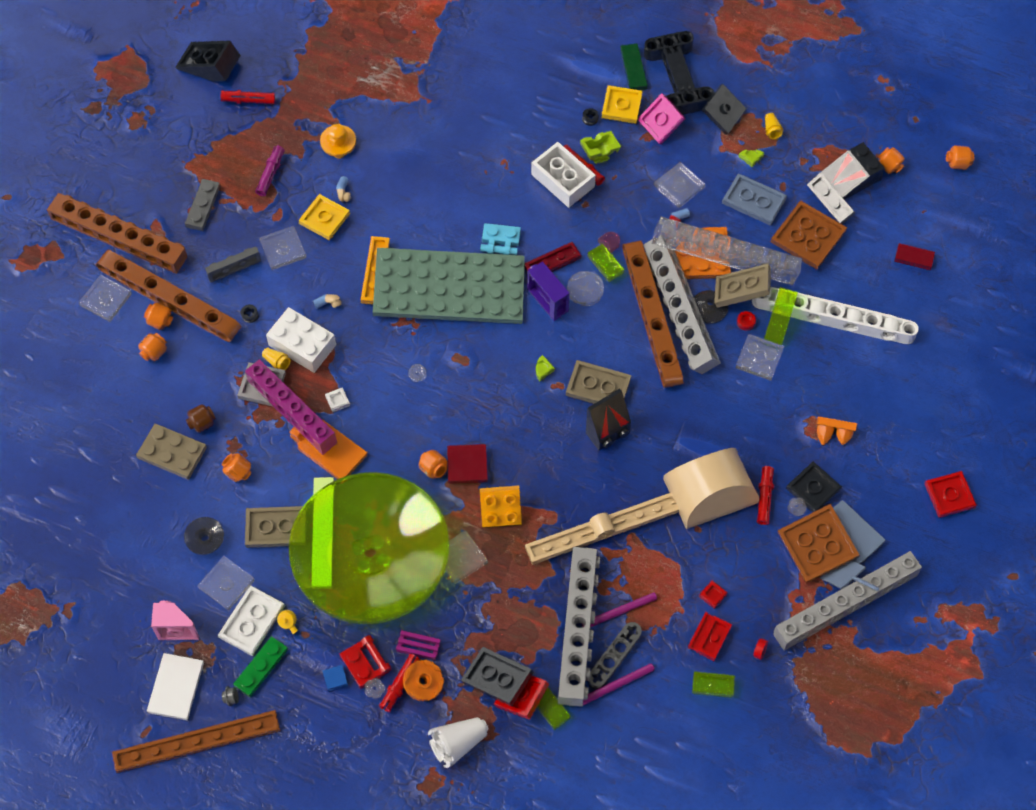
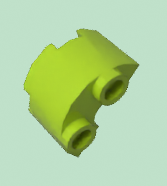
(600, 147)

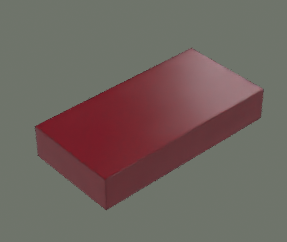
(914, 256)

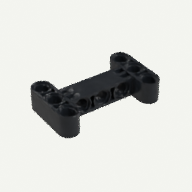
(671, 50)

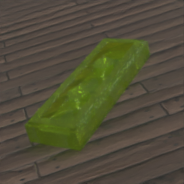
(780, 315)

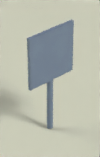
(845, 574)

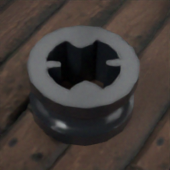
(590, 122)
(249, 319)

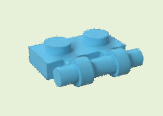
(500, 235)

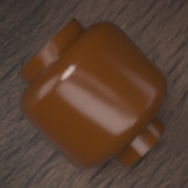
(200, 418)

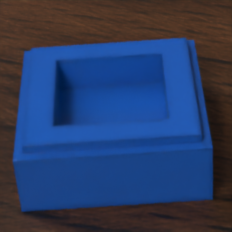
(335, 678)

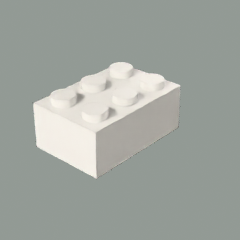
(563, 174)
(301, 339)

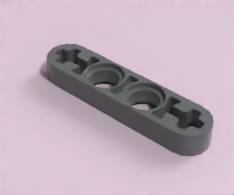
(617, 657)

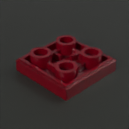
(467, 464)

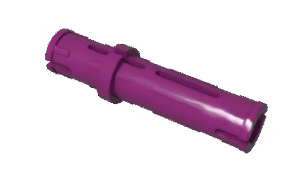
(273, 164)

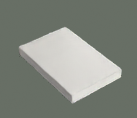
(251, 620)
(175, 686)

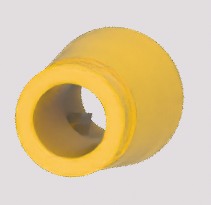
(773, 127)
(276, 359)

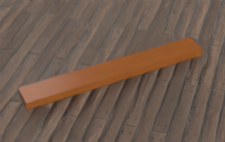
(195, 741)

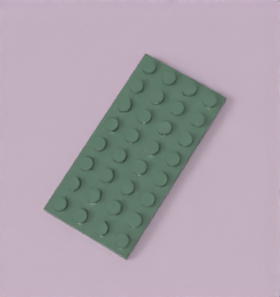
(449, 285)

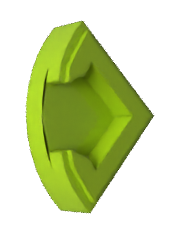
(751, 157)
(543, 368)

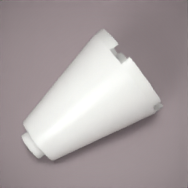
(456, 739)

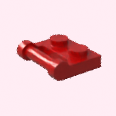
(359, 665)

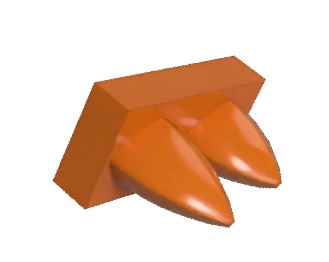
(826, 427)

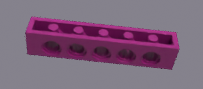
(291, 407)

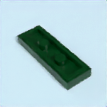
(633, 67)

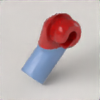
(681, 214)

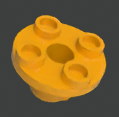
(338, 140)

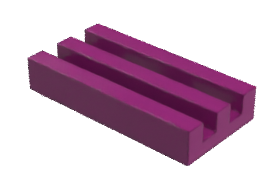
(422, 638)

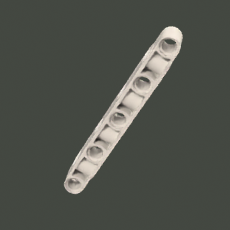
(849, 317)

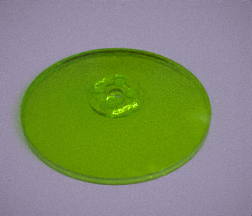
(362, 515)

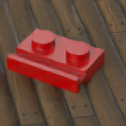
(709, 636)

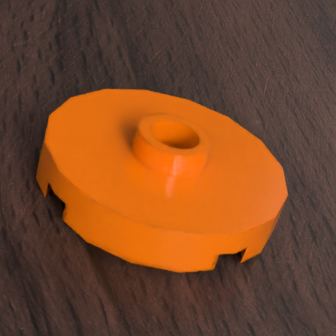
(430, 673)

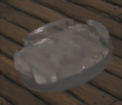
(585, 288)

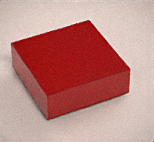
(713, 594)

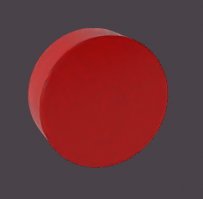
(746, 320)
(760, 648)

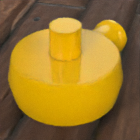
(287, 620)

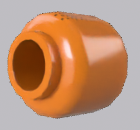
(960, 157)
(891, 160)
(158, 316)
(152, 347)
(433, 464)
(236, 467)

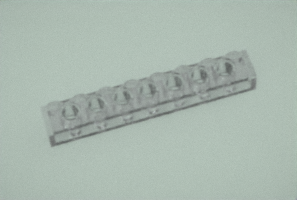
(725, 249)

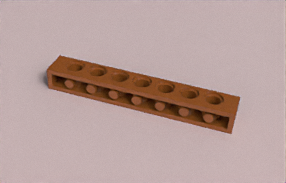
(60, 212)

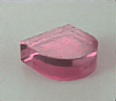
(610, 240)

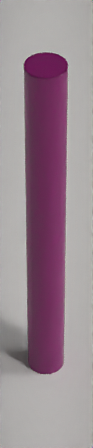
(623, 609)
(619, 683)

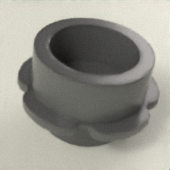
(230, 696)

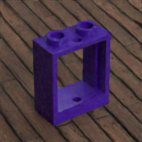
(548, 290)

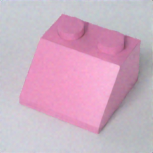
(172, 623)

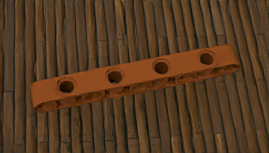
(168, 295)
(652, 314)

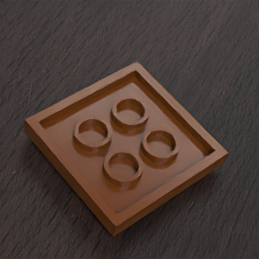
(808, 234)
(818, 543)

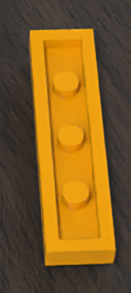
(369, 280)

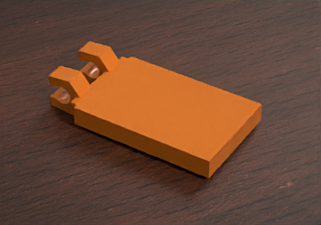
(339, 460)

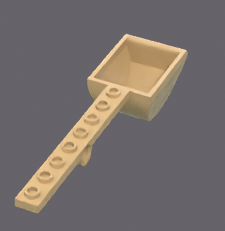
(697, 490)

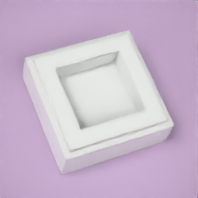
(337, 400)

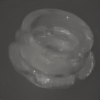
(417, 368)
(797, 511)
(379, 688)

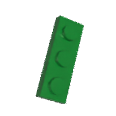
(260, 667)

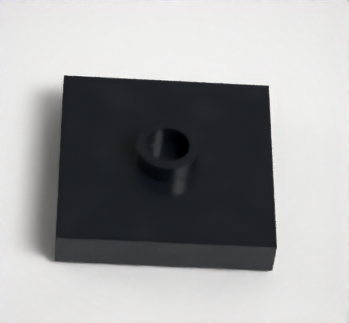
(724, 109)
(814, 487)

